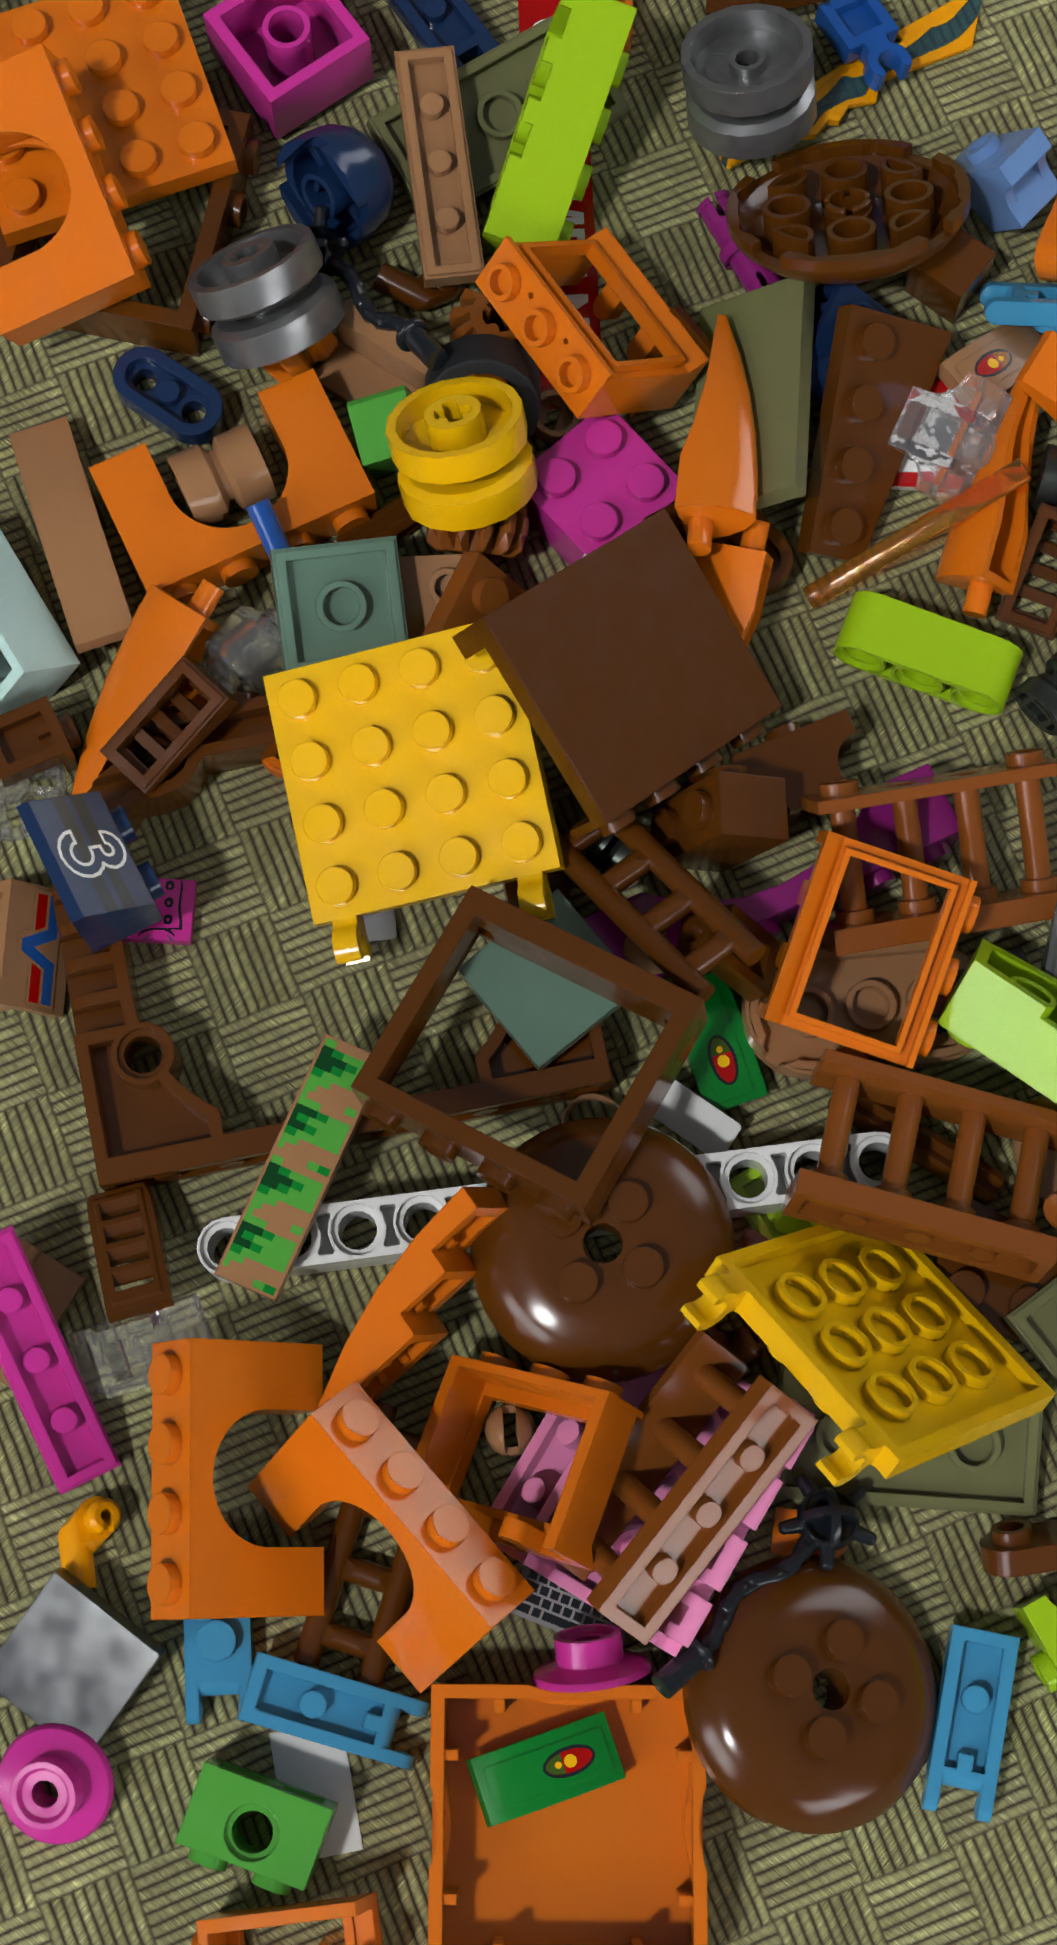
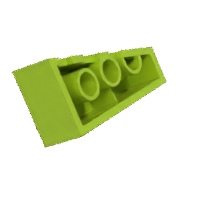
(559, 123)
(1007, 1015)

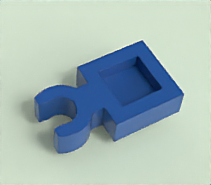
(865, 33)

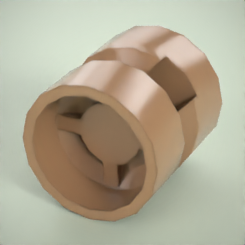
(221, 476)

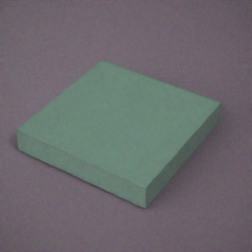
(337, 599)
(532, 1003)

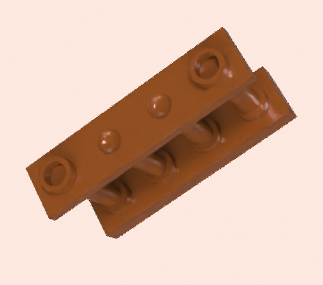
(857, 924)
(888, 1209)
(708, 1498)

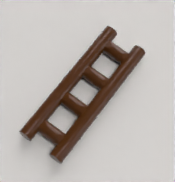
(647, 929)
(342, 1567)

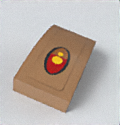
(994, 356)

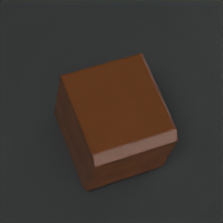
(951, 276)

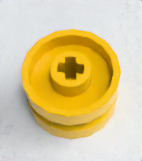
(462, 453)

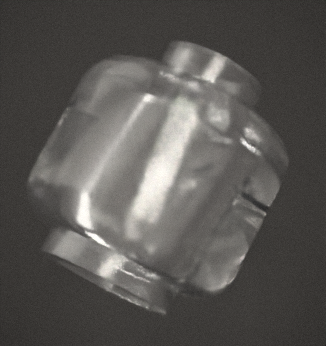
(245, 650)

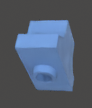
(1008, 177)

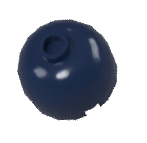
(344, 173)

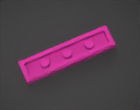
(46, 1377)

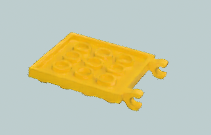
(410, 783)
(875, 1345)

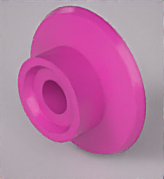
(590, 1660)
(74, 1767)

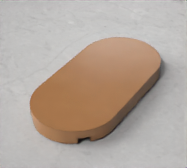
(855, 992)

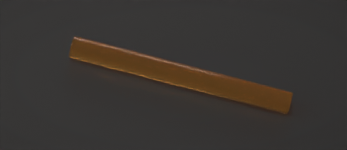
(917, 533)

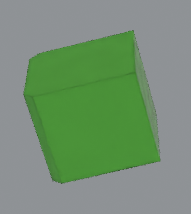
(369, 422)

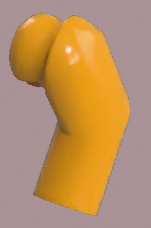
(84, 1534)

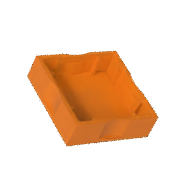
(587, 1869)

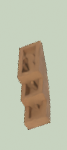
(72, 534)

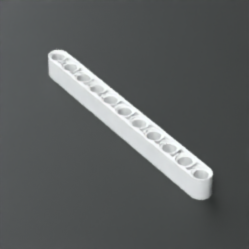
(394, 1211)

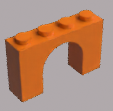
(93, 254)
(321, 498)
(195, 1556)
(458, 1573)

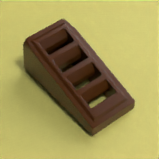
(1045, 519)
(168, 691)
(119, 1216)

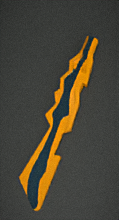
(928, 40)

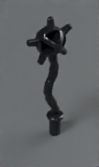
(411, 333)
(825, 1521)

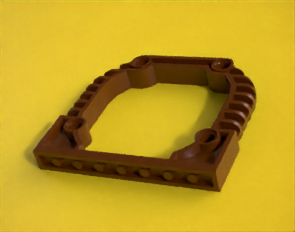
(153, 1125)

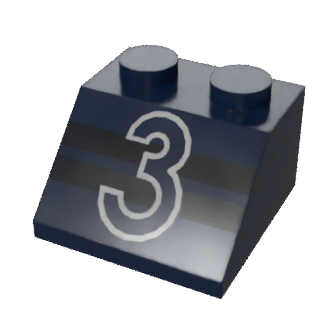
(93, 867)

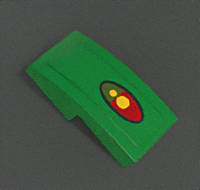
(722, 1058)
(545, 1769)

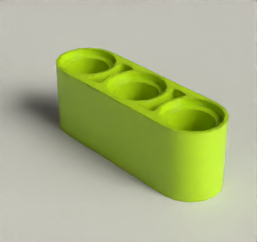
(928, 652)

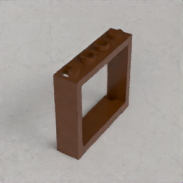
(226, 209)
(578, 961)

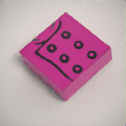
(177, 912)

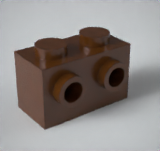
(722, 819)

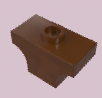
(802, 757)

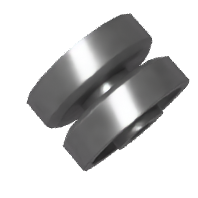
(749, 81)
(267, 296)

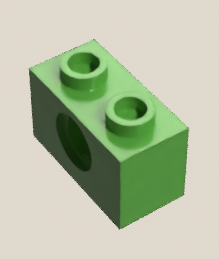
(296, 1815)

